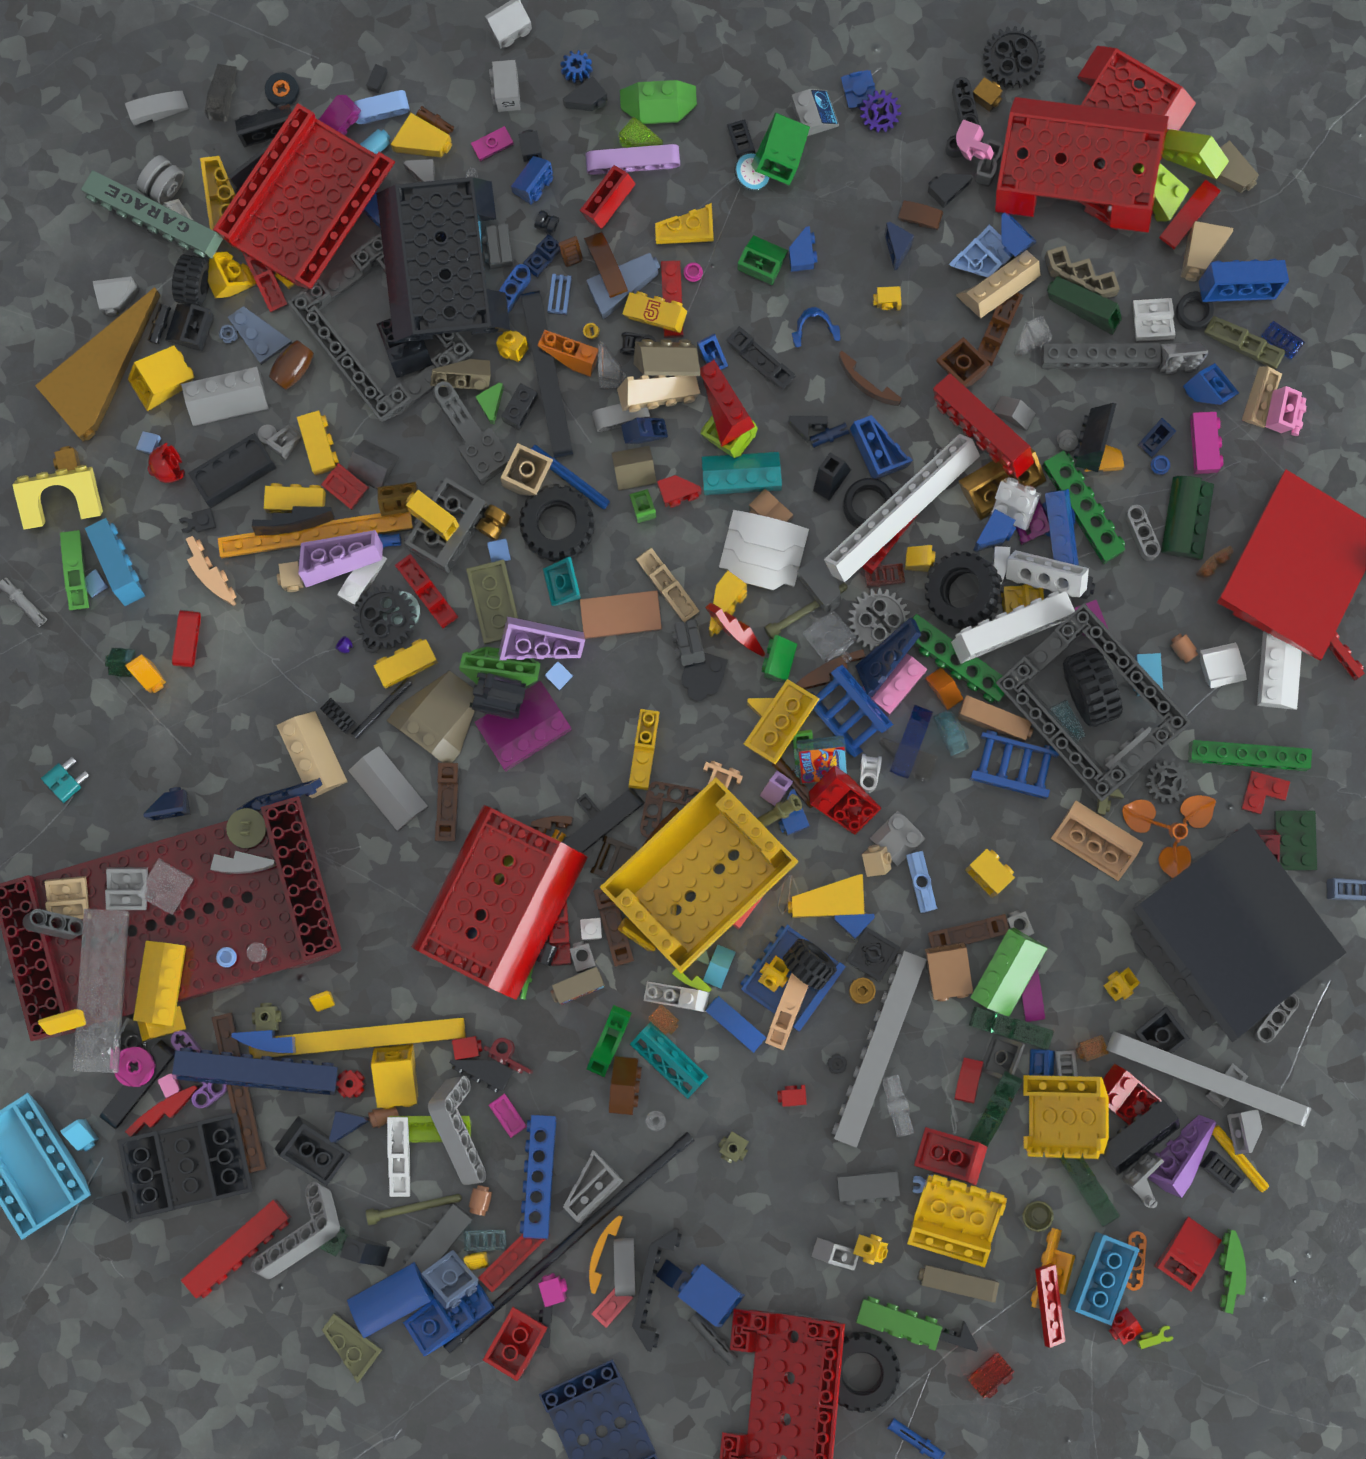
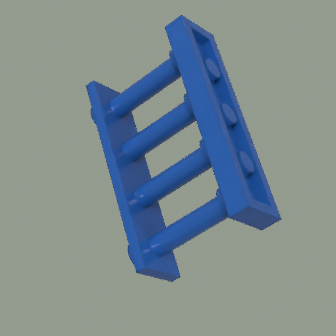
(866, 707)
(1000, 780)

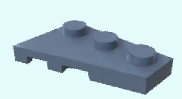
(258, 335)

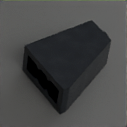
(364, 1251)

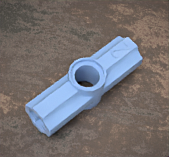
(923, 894)

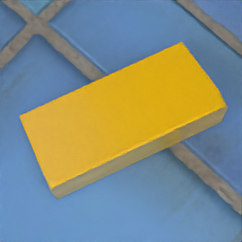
(629, 929)
(62, 1022)

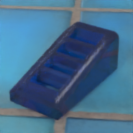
(1287, 334)

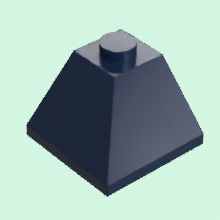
(169, 805)

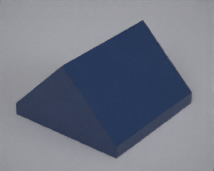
(898, 243)
(345, 1123)

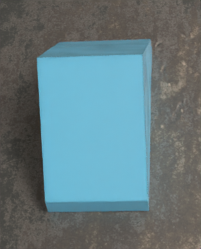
(719, 966)

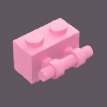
(1286, 411)

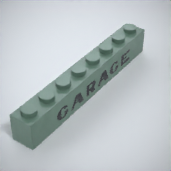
(151, 214)

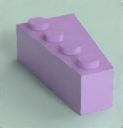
(337, 556)
(539, 641)

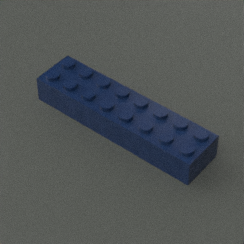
(254, 1072)

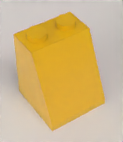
(159, 376)
(394, 1076)

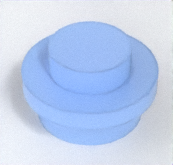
(226, 957)

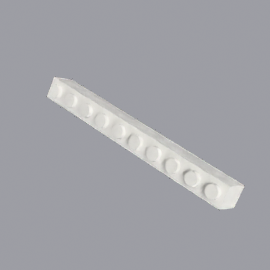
(902, 507)

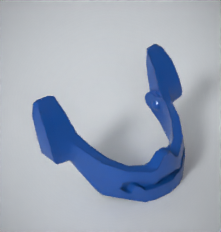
(814, 311)

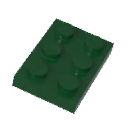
(1297, 839)

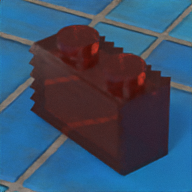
(991, 1375)

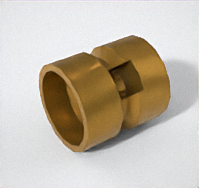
(493, 521)
(862, 990)

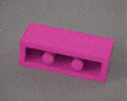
(1206, 442)

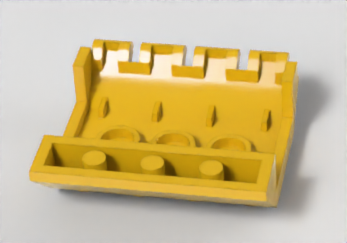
(1066, 1116)
(956, 1220)

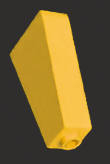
(838, 898)

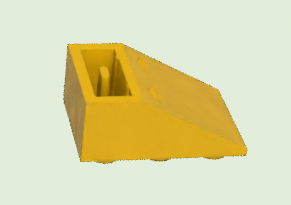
(728, 593)

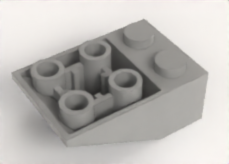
(1182, 356)

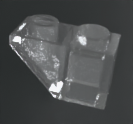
(1033, 334)

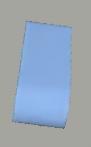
(382, 107)

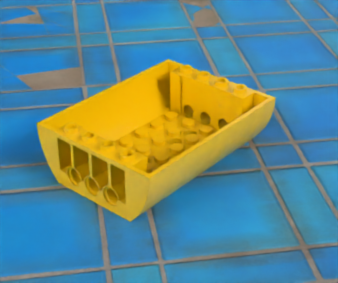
(684, 860)

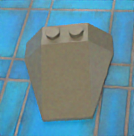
(437, 717)

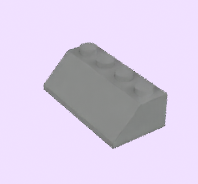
(225, 396)

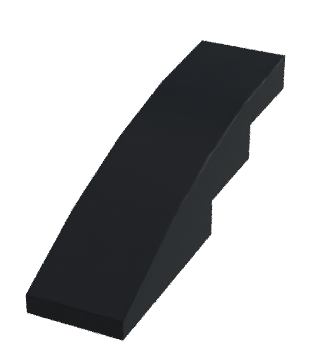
(300, 519)

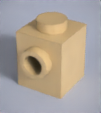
(289, 577)
(876, 860)

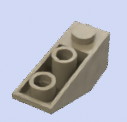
(464, 374)

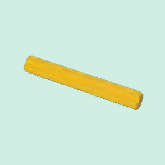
(1240, 1159)

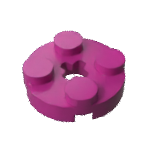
(145, 1064)

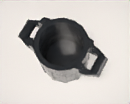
(498, 695)

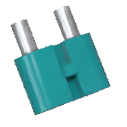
(61, 782)

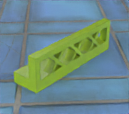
(424, 1130)

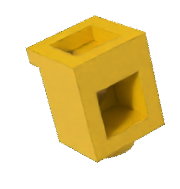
(887, 298)

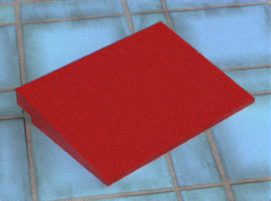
(1299, 566)

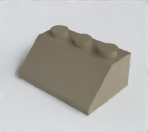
(666, 358)

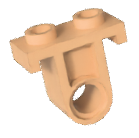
(723, 775)

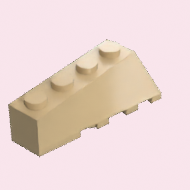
(1001, 284)
(657, 391)

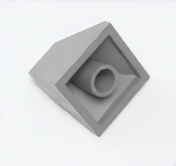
(115, 294)

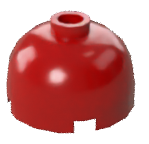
(164, 464)

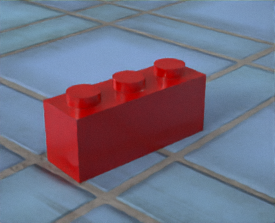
(607, 197)

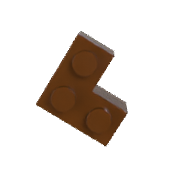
(624, 1085)

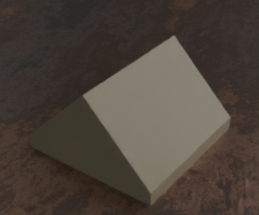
(634, 468)

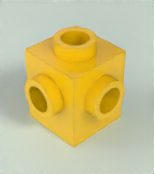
(512, 345)
(774, 974)
(1121, 984)
(871, 1249)

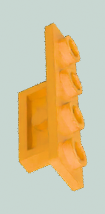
(1062, 1260)

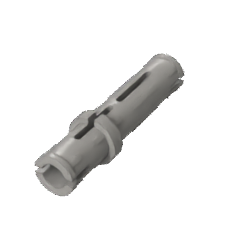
(15, 595)

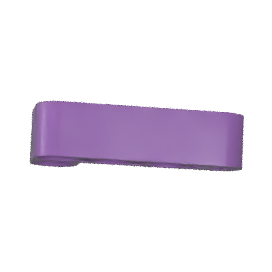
(207, 1088)

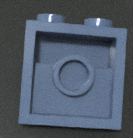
(450, 1280)

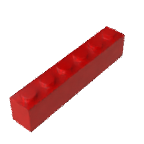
(235, 1249)

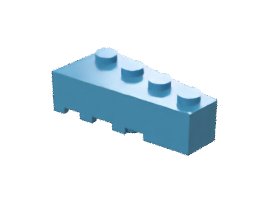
(115, 562)

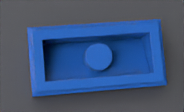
(1041, 1062)

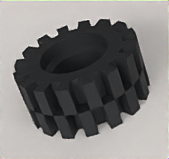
(337, 715)

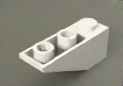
(676, 996)

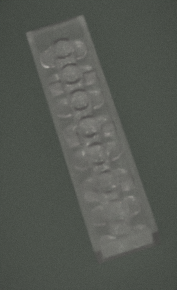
(101, 990)

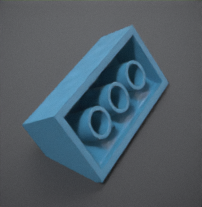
(1103, 1278)

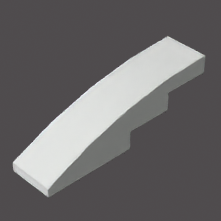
(398, 1156)

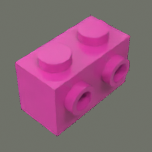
(553, 1289)

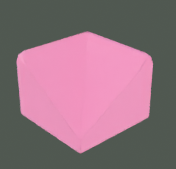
(169, 1085)

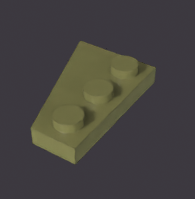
(354, 1350)

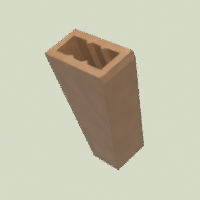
(994, 719)

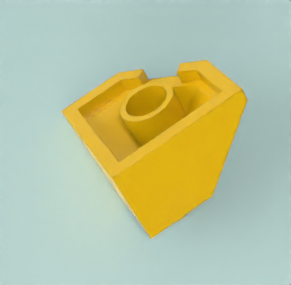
(227, 276)

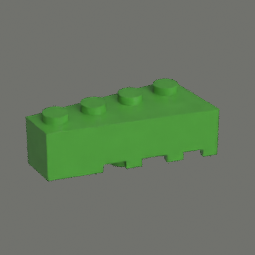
(899, 1323)

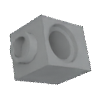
(1021, 916)
(584, 965)

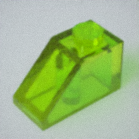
(638, 135)

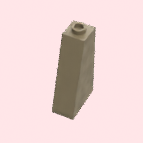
(959, 1283)

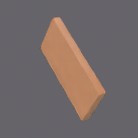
(620, 614)

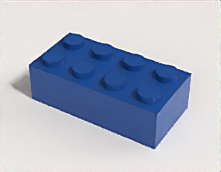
(1243, 280)

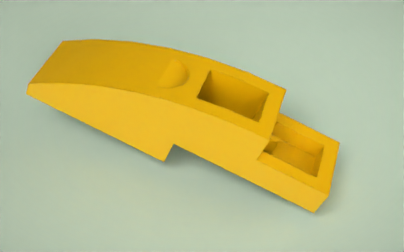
(644, 749)

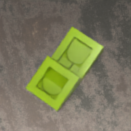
(696, 983)

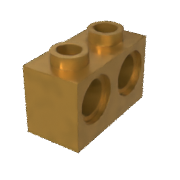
(393, 498)

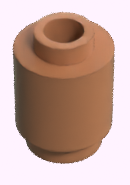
(1184, 647)
(480, 1200)

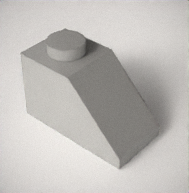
(1245, 1130)
(835, 1254)

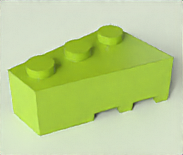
(1194, 152)
(1168, 193)

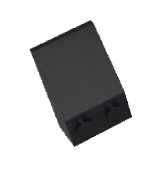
(311, 1151)

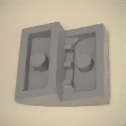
(123, 888)

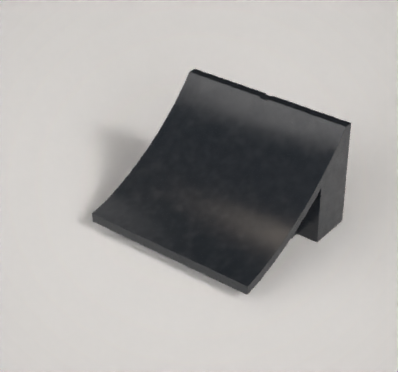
(1234, 935)

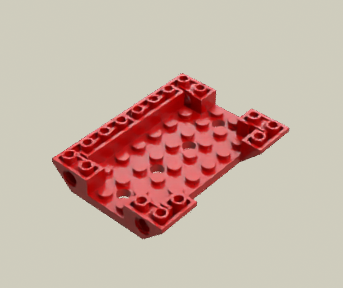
(1112, 83)
(1084, 137)
(808, 1400)

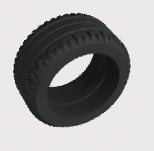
(860, 485)

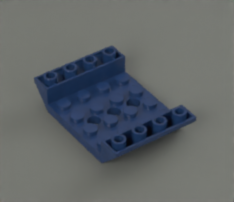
(593, 1401)

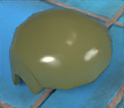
(1038, 1216)

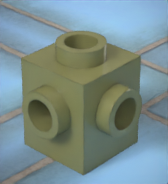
(273, 1020)
(737, 1140)

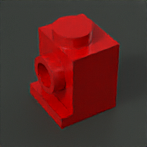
(792, 1096)

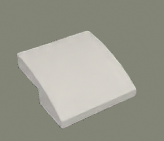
(1153, 319)

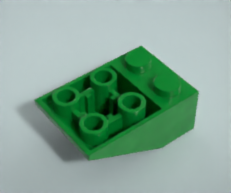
(781, 149)

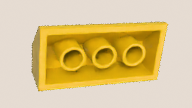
(159, 983)

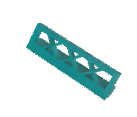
(671, 1057)

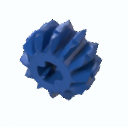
(570, 70)

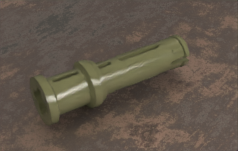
(781, 810)

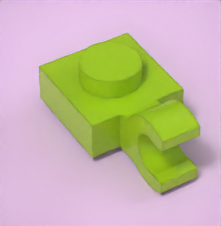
(1148, 1339)

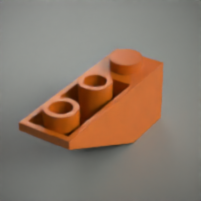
(571, 353)

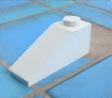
(359, 582)

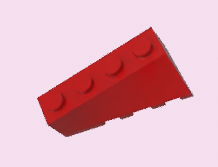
(727, 410)

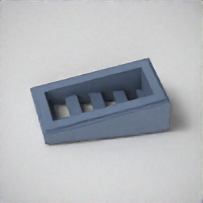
(1335, 889)

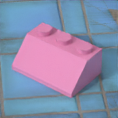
(898, 684)

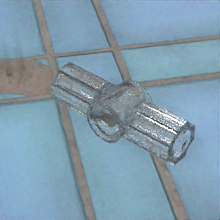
(897, 1106)

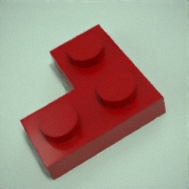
(1259, 787)

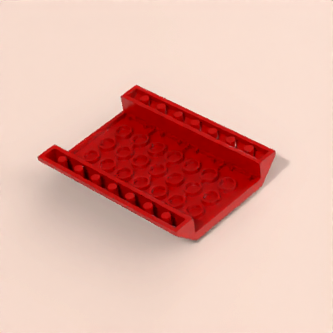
(302, 198)

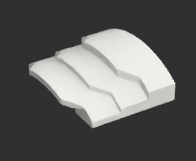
(763, 550)

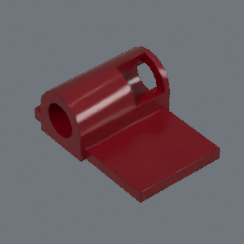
(506, 1057)

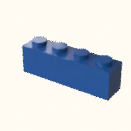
(1061, 526)

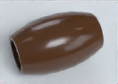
(291, 364)

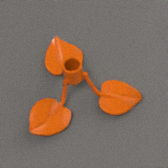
(1197, 811)

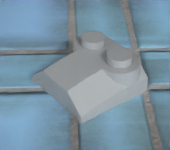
(899, 837)

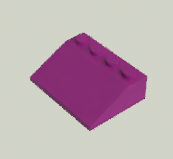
(520, 738)

